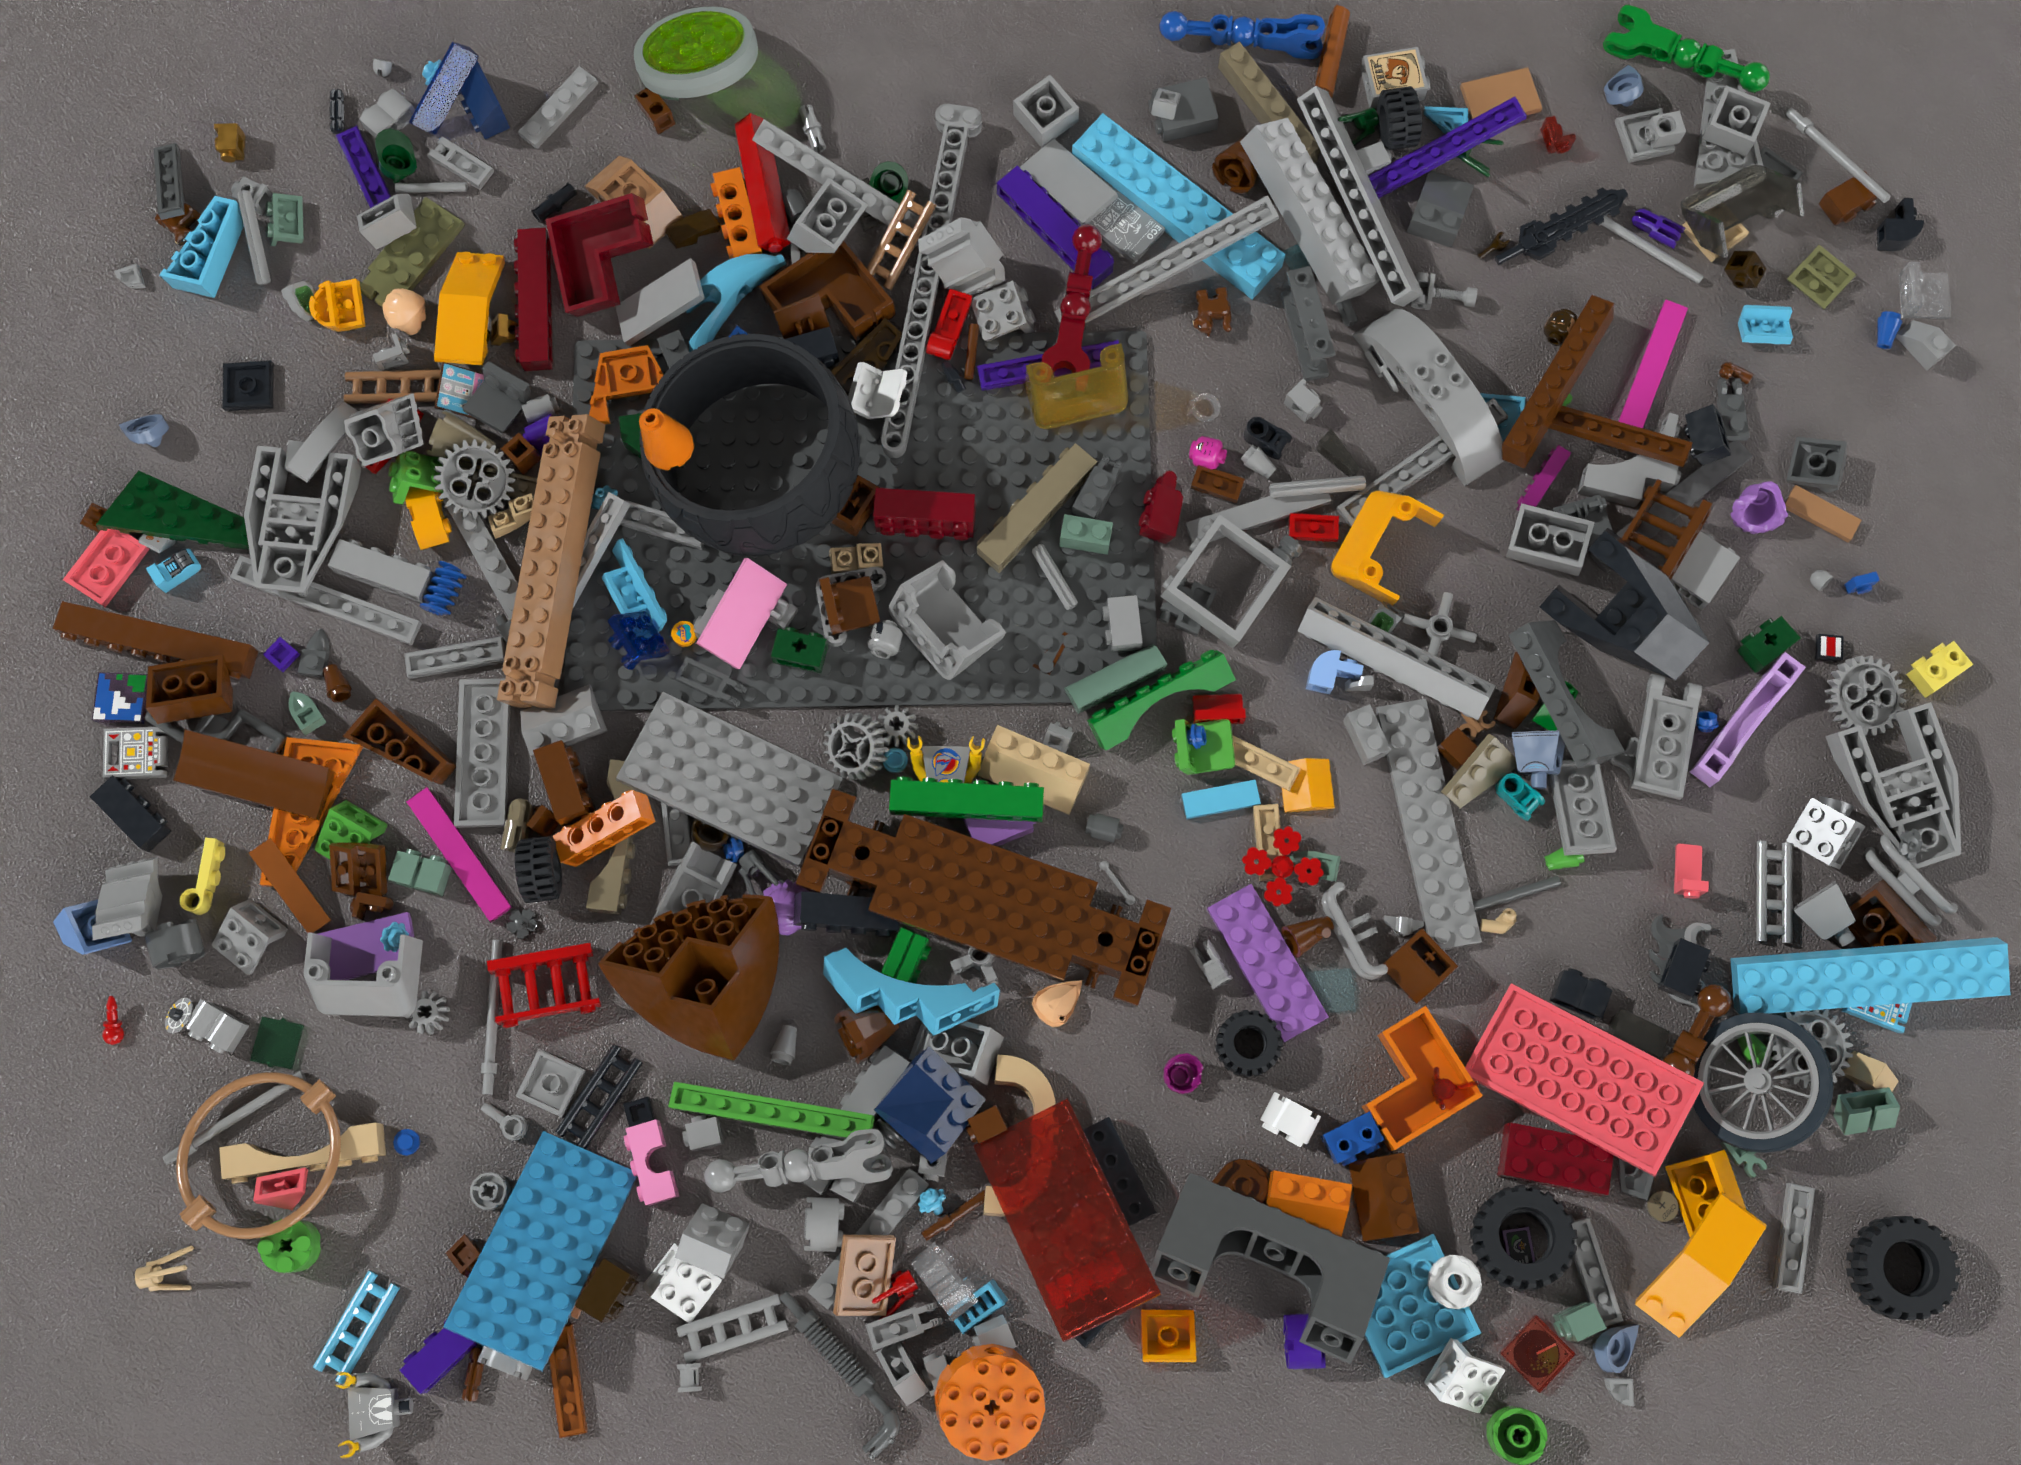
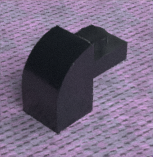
(1899, 232)

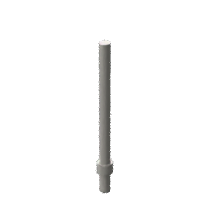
(1805, 126)
(1652, 250)
(489, 1066)
(233, 1118)

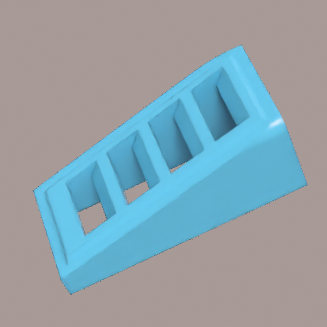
(997, 1294)

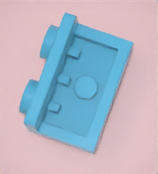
(1765, 324)

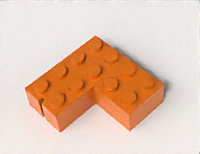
(1410, 1107)

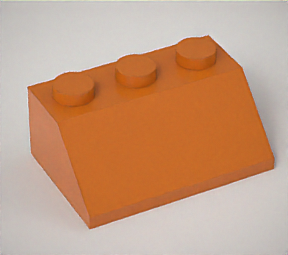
(1311, 1199)

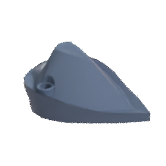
(1624, 87)
(145, 429)
(1615, 1347)

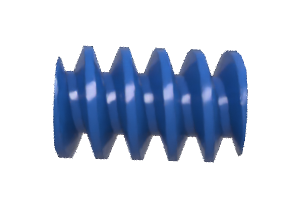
(443, 589)

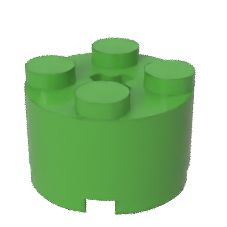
(305, 1247)
(1531, 1440)

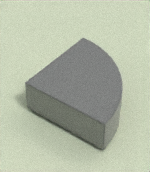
(131, 276)
(1364, 684)
(1621, 1390)

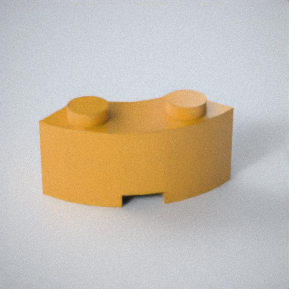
(428, 517)

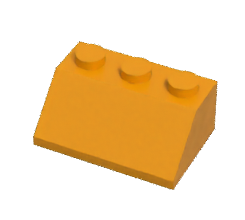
(1699, 1183)

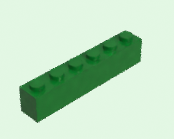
(966, 800)

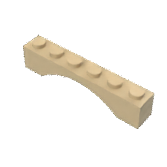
(248, 1160)

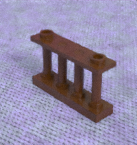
(1684, 534)

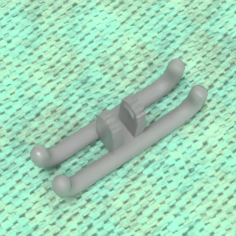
(1908, 882)
(1346, 937)

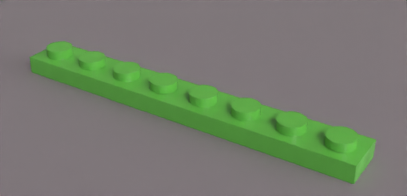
(768, 1111)

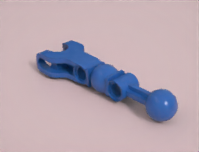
(1285, 34)

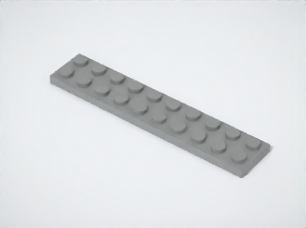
(1428, 825)

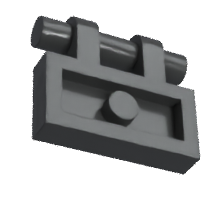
(1199, 593)

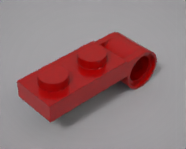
(950, 324)

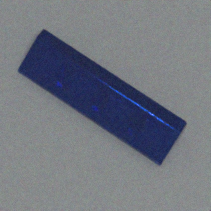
(444, 88)

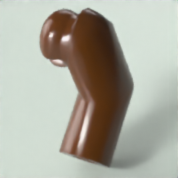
(1729, 369)

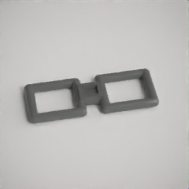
(223, 729)

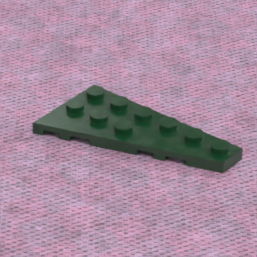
(172, 513)

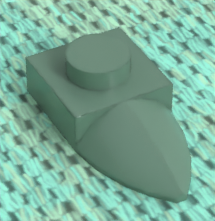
(305, 712)
(1329, 862)

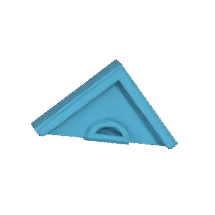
(1447, 118)

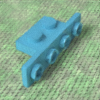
(630, 588)

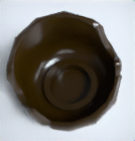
(707, 836)

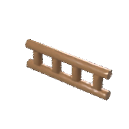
(913, 234)
(382, 378)

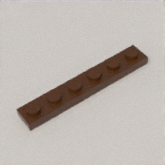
(1622, 436)

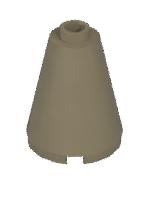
(453, 431)

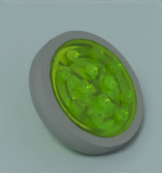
(695, 52)

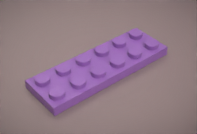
(1267, 962)

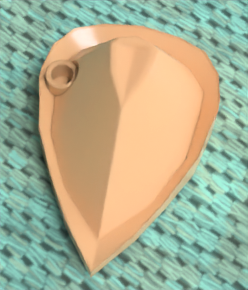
(1056, 1002)

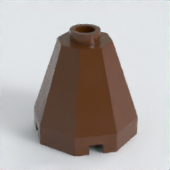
(864, 1031)

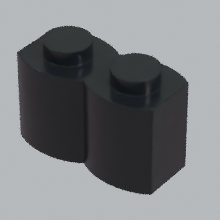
(1581, 994)

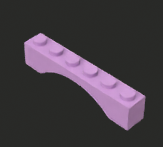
(1746, 719)

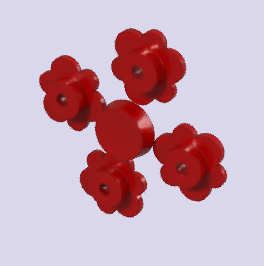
(1282, 866)

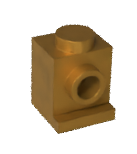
(230, 141)

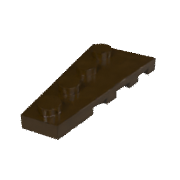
(873, 350)

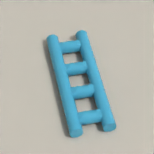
(372, 1320)

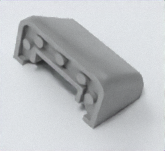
(942, 622)

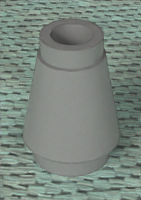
(1258, 461)
(785, 1046)

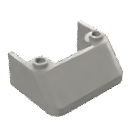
(389, 996)

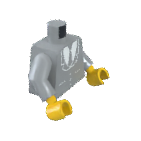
(372, 1410)

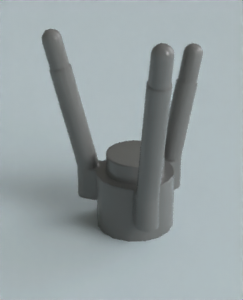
(754, 865)

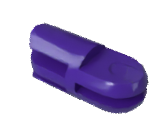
(1658, 227)

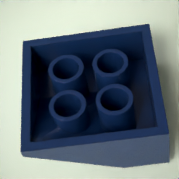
(930, 1104)

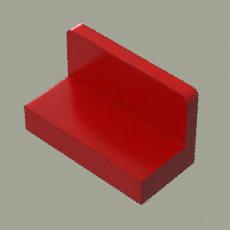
(1218, 707)

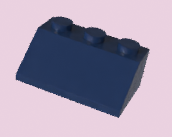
(483, 104)

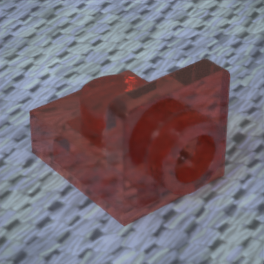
(1554, 138)

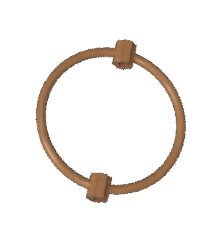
(200, 1210)

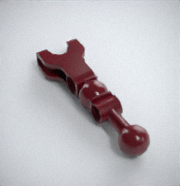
(1075, 305)

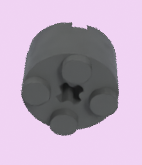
(174, 944)

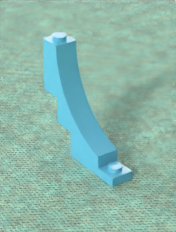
(934, 1005)

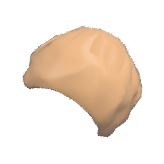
(404, 310)

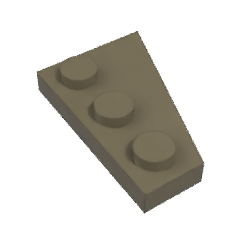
(1480, 771)

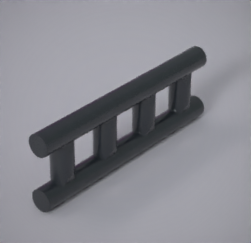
(614, 1092)

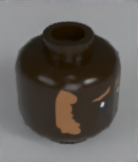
(1559, 326)

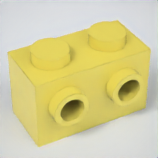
(1938, 669)

